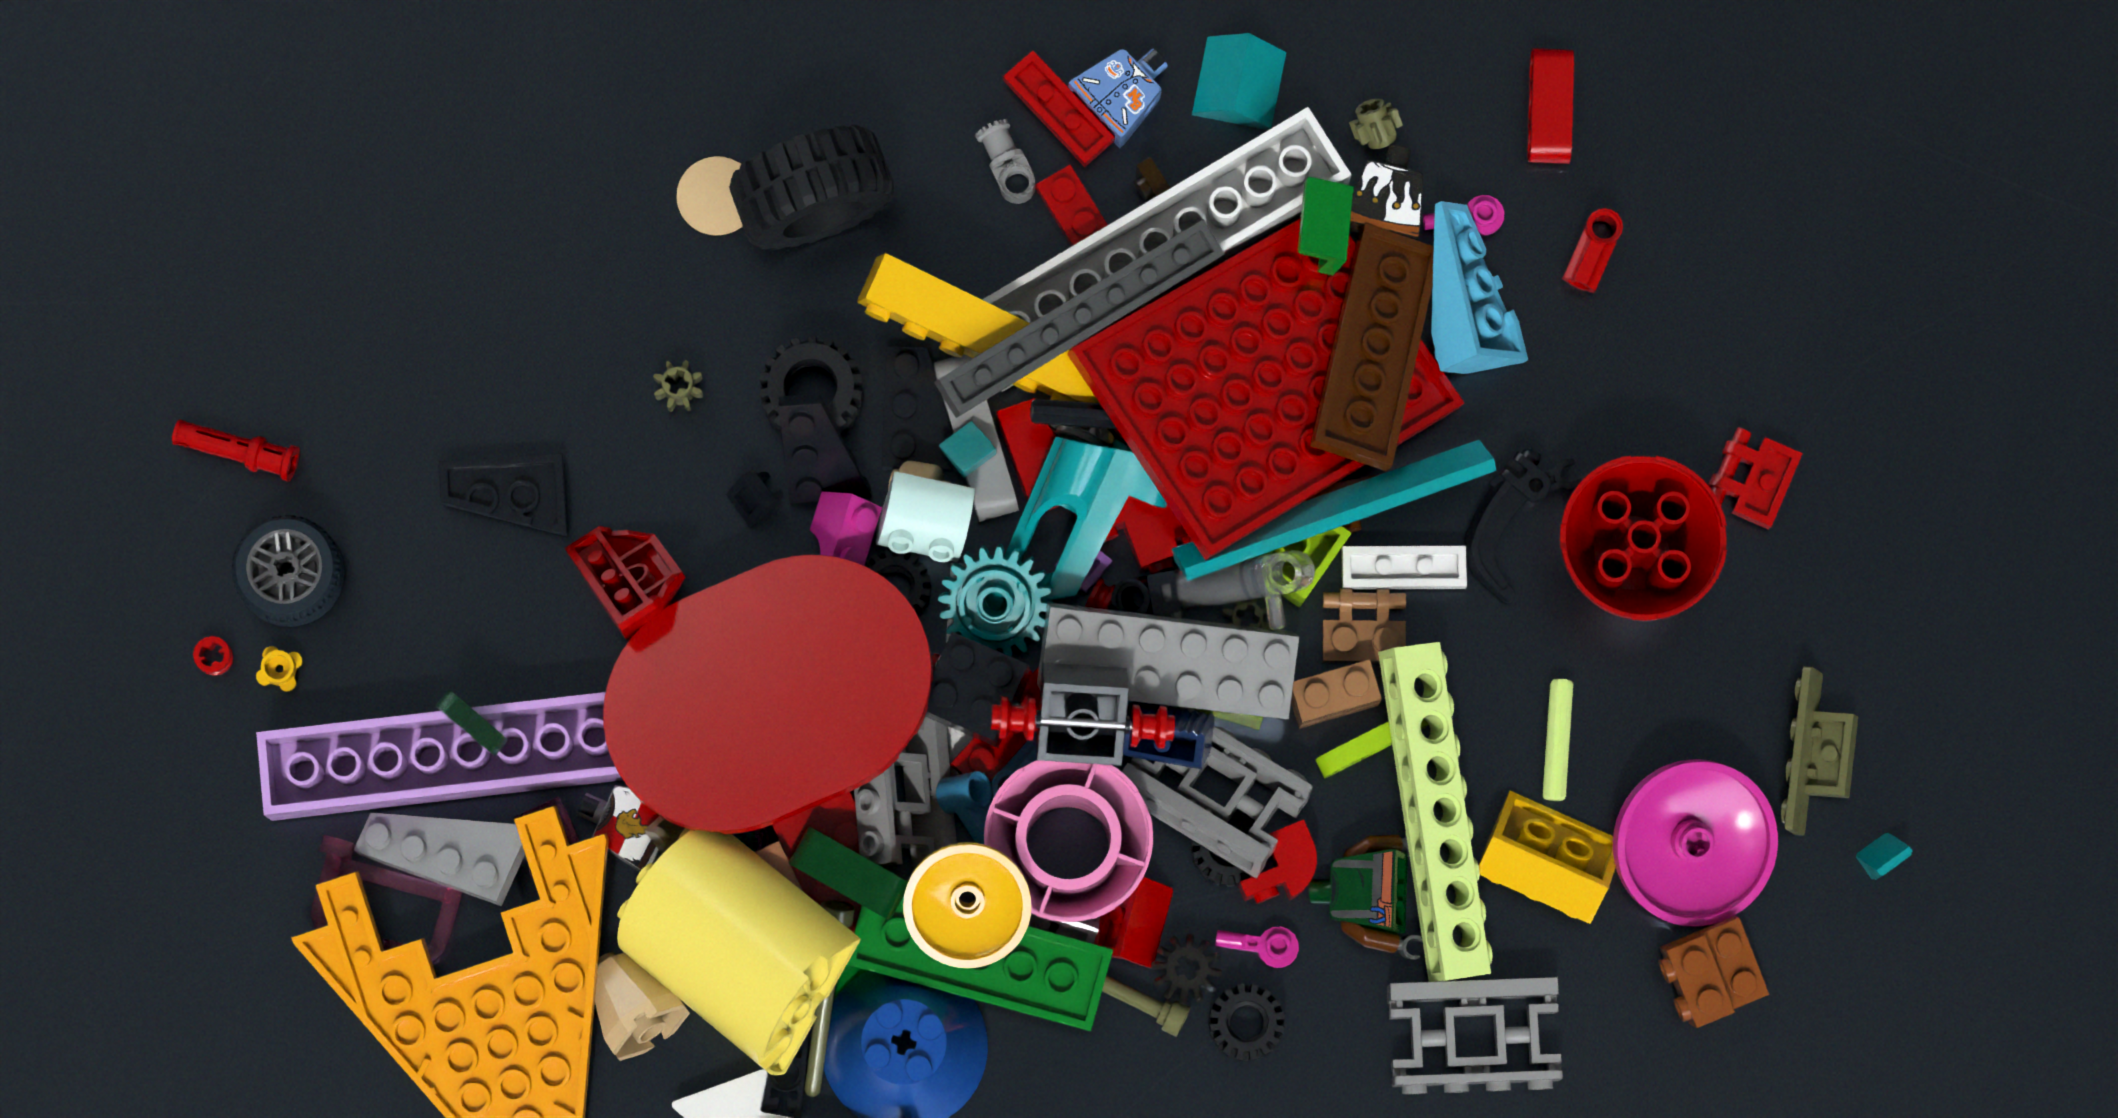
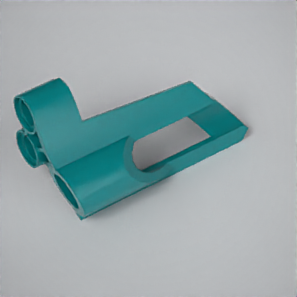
(1093, 485)

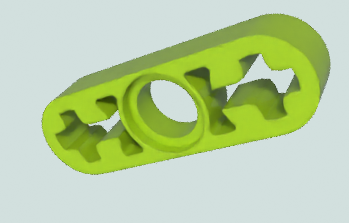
(1357, 749)

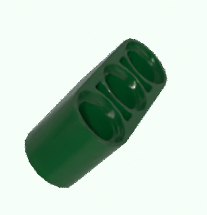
(849, 873)

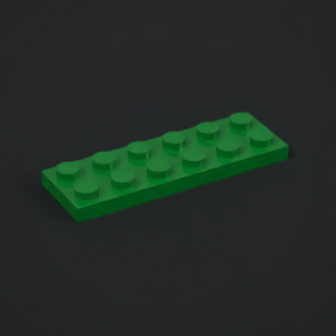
(1040, 977)

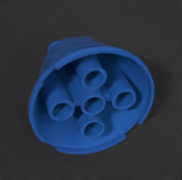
(925, 1081)

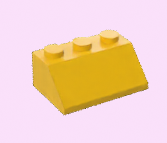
(1549, 857)

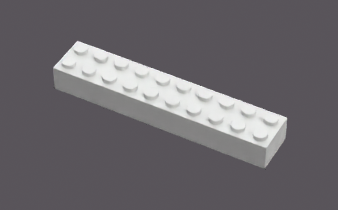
(1236, 196)

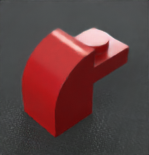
(1294, 866)

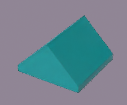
(1239, 80)

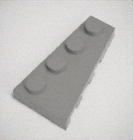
(456, 853)

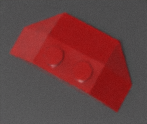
(627, 574)

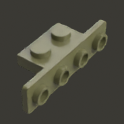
(1820, 753)

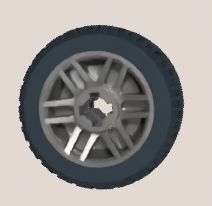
(284, 544)

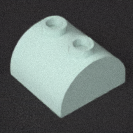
(925, 517)

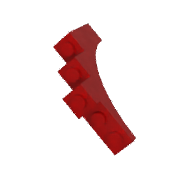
(1148, 528)

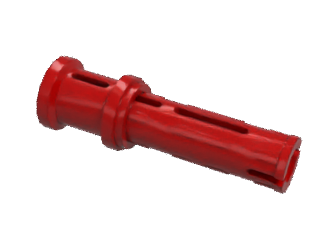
(253, 452)

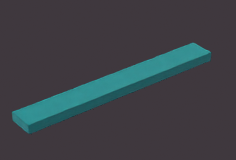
(1346, 506)

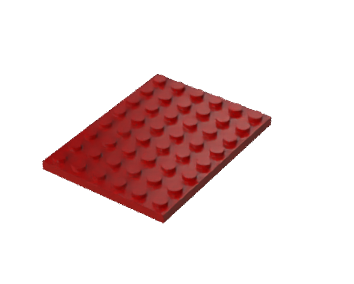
(1228, 385)

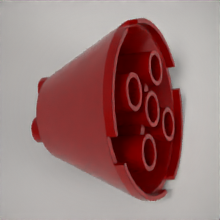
(1662, 511)

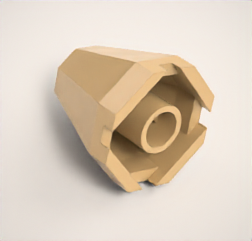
(633, 1006)

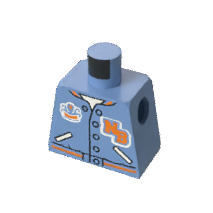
(1121, 91)

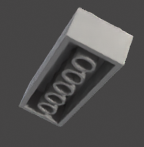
(1178, 658)

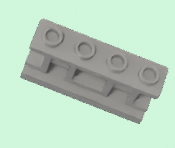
(876, 803)
(1207, 820)
(1472, 1002)

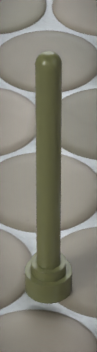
(844, 913)
(1168, 1014)

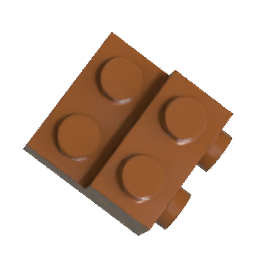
(1712, 972)

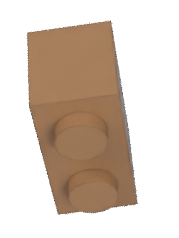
(1335, 694)

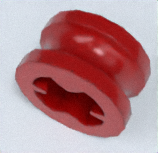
(1101, 595)
(209, 643)

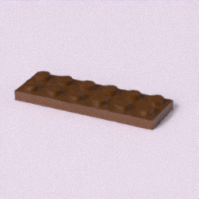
(1375, 348)

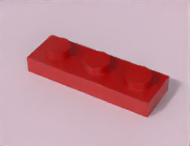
(1058, 108)

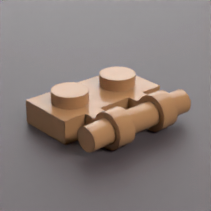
(1361, 640)

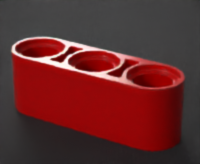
(1550, 106)

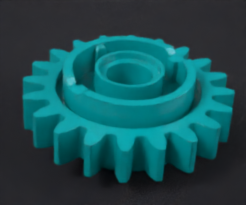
(998, 575)

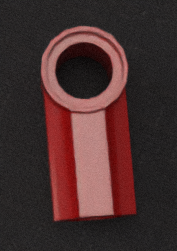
(1593, 252)

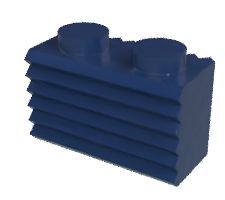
(1190, 743)

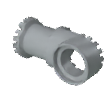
(1006, 159)

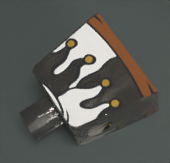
(1389, 195)

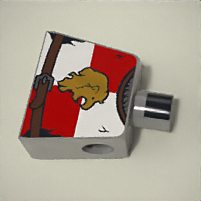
(624, 822)

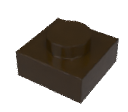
(1149, 180)

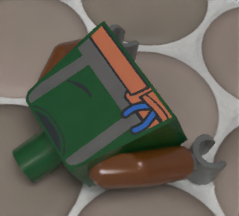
(1369, 893)

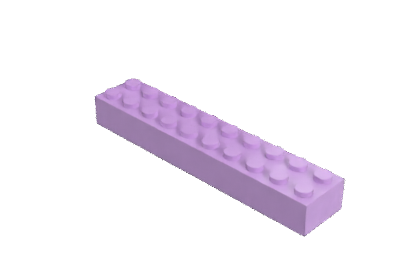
(432, 758)

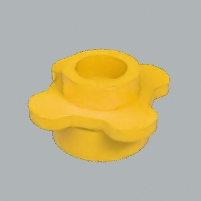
(271, 659)

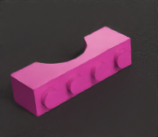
(845, 525)

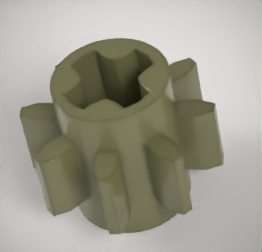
(1376, 123)
(683, 395)
(1241, 608)

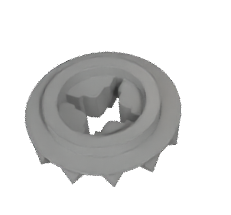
(1087, 434)

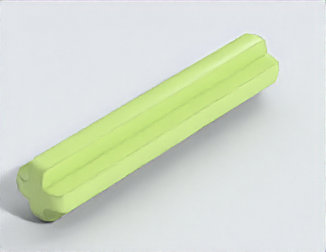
(1557, 739)

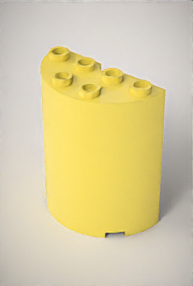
(735, 943)

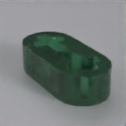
(471, 723)

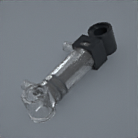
(1247, 580)

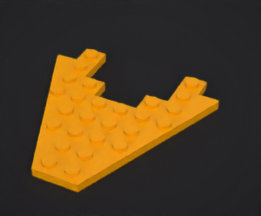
(498, 1033)

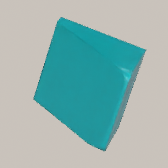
(968, 449)
(1883, 855)

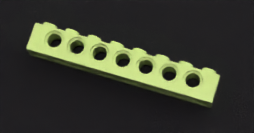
(1423, 831)

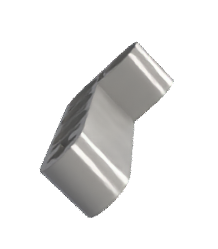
(992, 482)

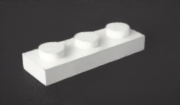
(1404, 567)

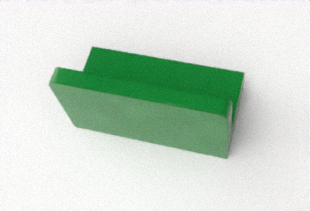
(1325, 223)

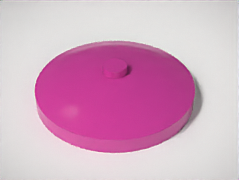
(1695, 842)

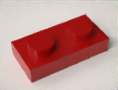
(1070, 205)

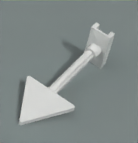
(732, 1099)

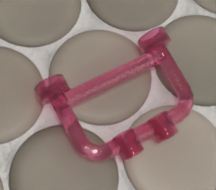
(339, 862)

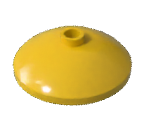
(961, 931)

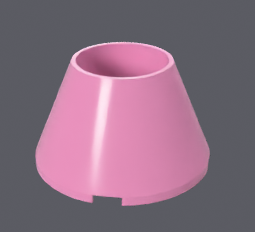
(1096, 790)

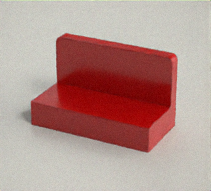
(1137, 923)

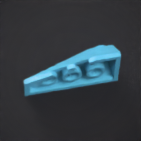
(1468, 315)

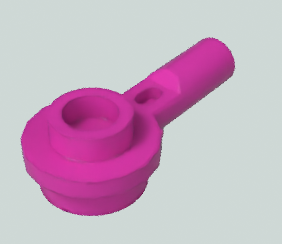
(1485, 211)
(1275, 947)

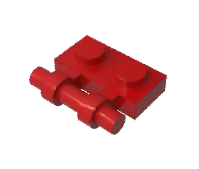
(1766, 480)

